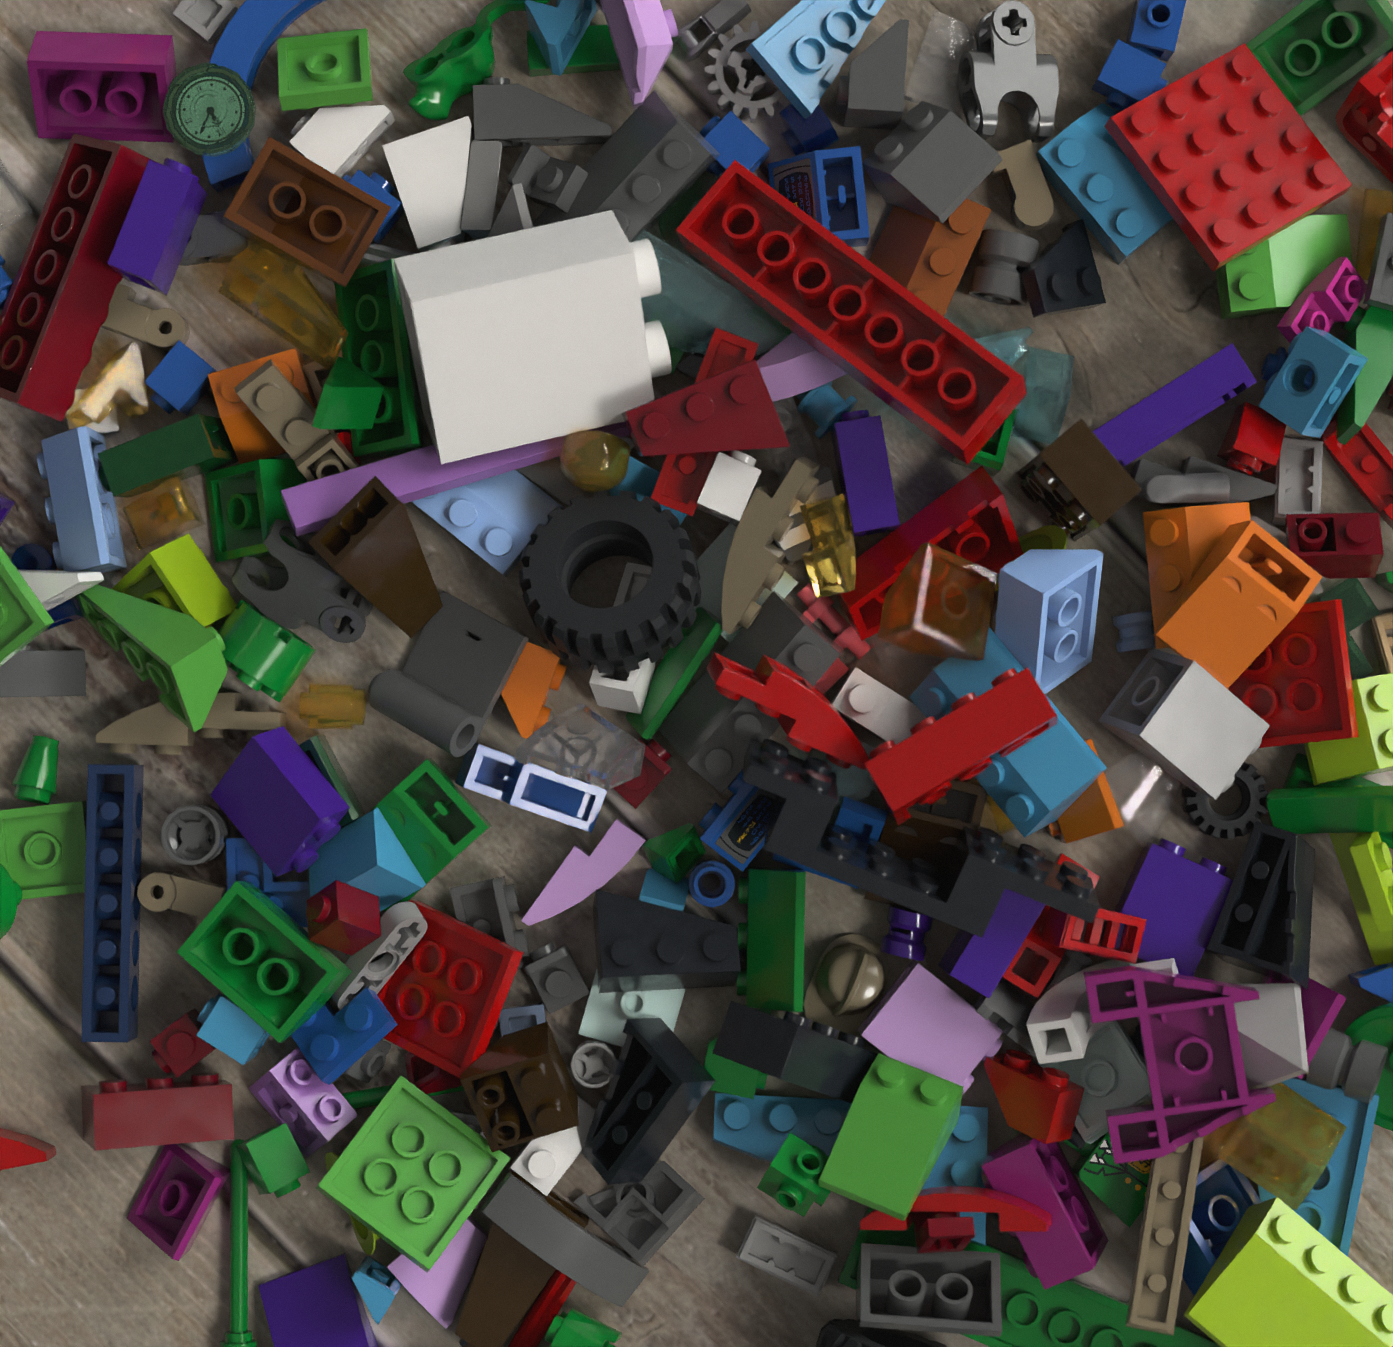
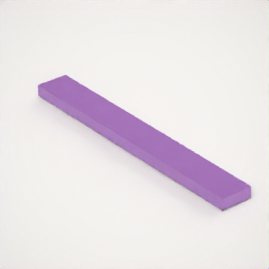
(413, 477)

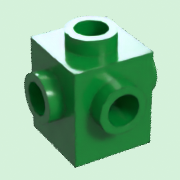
(796, 1175)

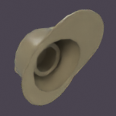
(847, 983)

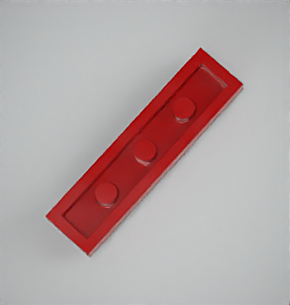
(686, 473)

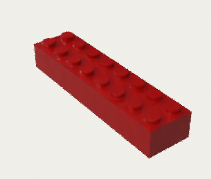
(852, 312)

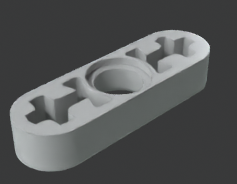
(400, 932)

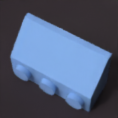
(80, 504)
(492, 516)
(1050, 611)

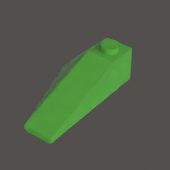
(163, 645)

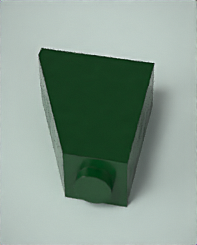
(170, 452)

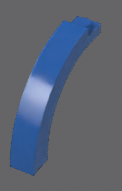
(243, 50)

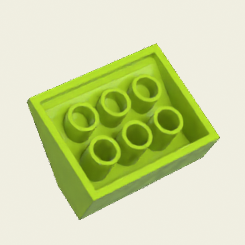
(1289, 1289)

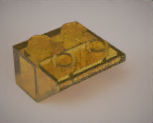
(1283, 1145)

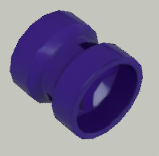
(906, 944)

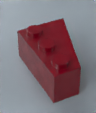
(709, 416)
(157, 1112)

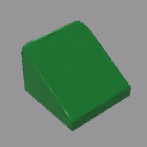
(675, 852)

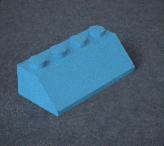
(1039, 777)

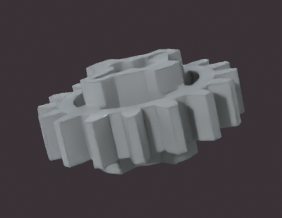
(736, 66)

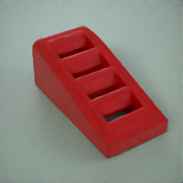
(1066, 931)

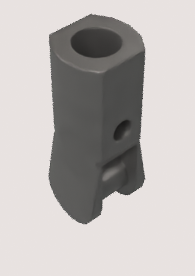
(716, 20)
(1187, 488)

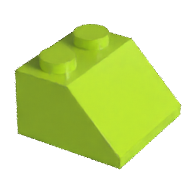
(180, 580)
(1373, 748)

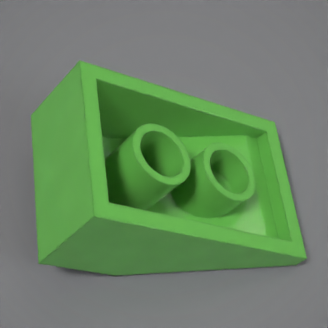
(1281, 267)
(892, 1136)

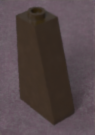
(381, 556)
(506, 1282)

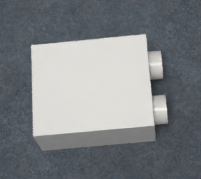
(531, 334)

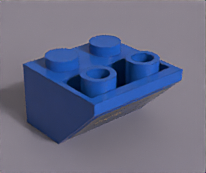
(828, 189)
(738, 826)

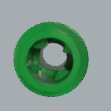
(37, 773)

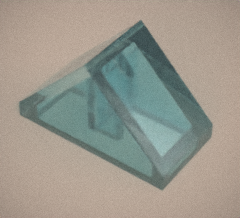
(1047, 397)

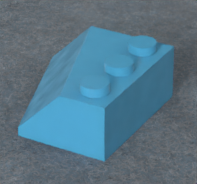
(1102, 185)

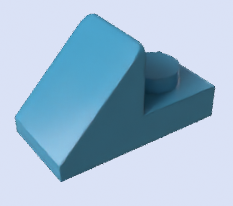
(559, 28)

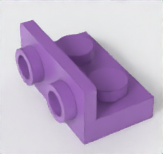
(302, 1101)

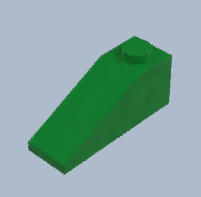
(1372, 336)

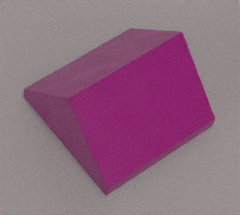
(177, 1198)

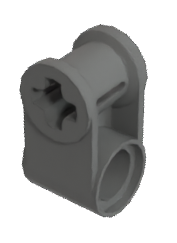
(212, 241)

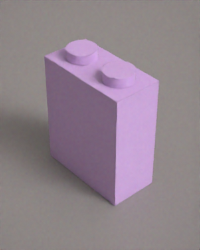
(931, 1027)

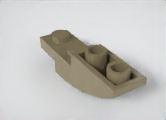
(290, 420)
(752, 558)
(168, 734)

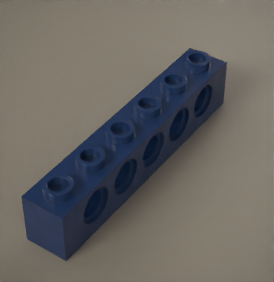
(112, 903)

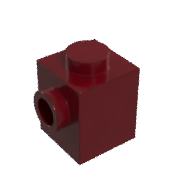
(343, 918)
(179, 1047)

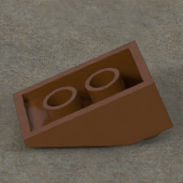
(305, 213)

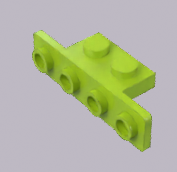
(1369, 878)

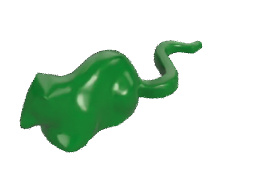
(457, 63)

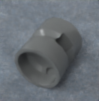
(1003, 260)
(195, 834)
(1351, 1066)

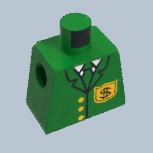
(1117, 1185)

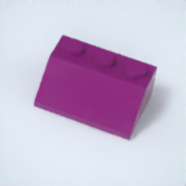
(101, 85)
(1047, 1180)

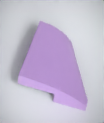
(447, 1280)

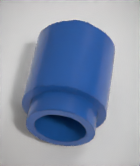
(715, 897)

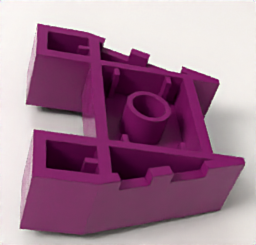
(1188, 1056)

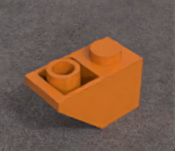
(530, 685)

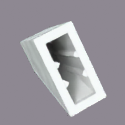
(432, 181)

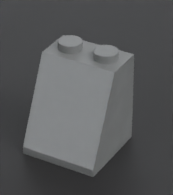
(1185, 722)

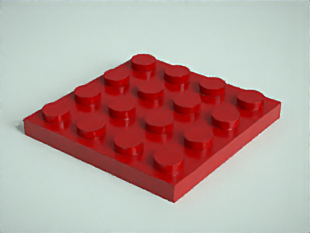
(1228, 156)

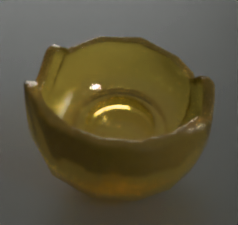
(594, 460)

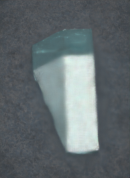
(699, 301)

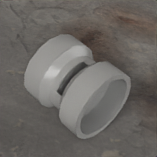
(590, 1069)

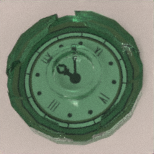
(209, 109)

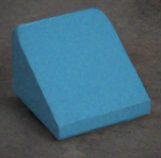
(663, 891)

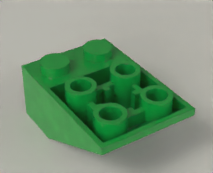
(431, 820)

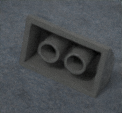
(929, 1290)

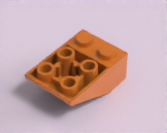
(1237, 602)

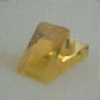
(116, 384)

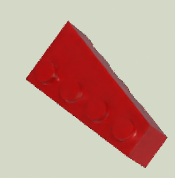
(964, 520)
(959, 742)

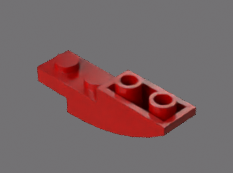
(797, 704)

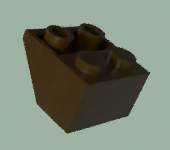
(521, 1088)

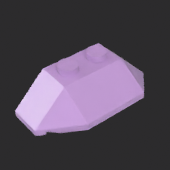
(641, 42)

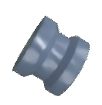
(1135, 631)

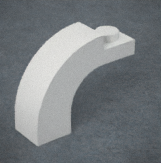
(1061, 1017)

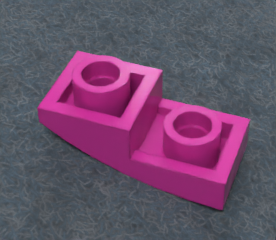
(1325, 300)

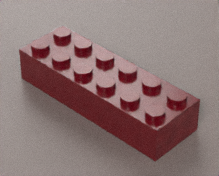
(65, 276)

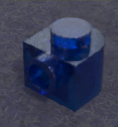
(808, 134)

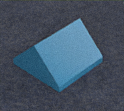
(367, 858)

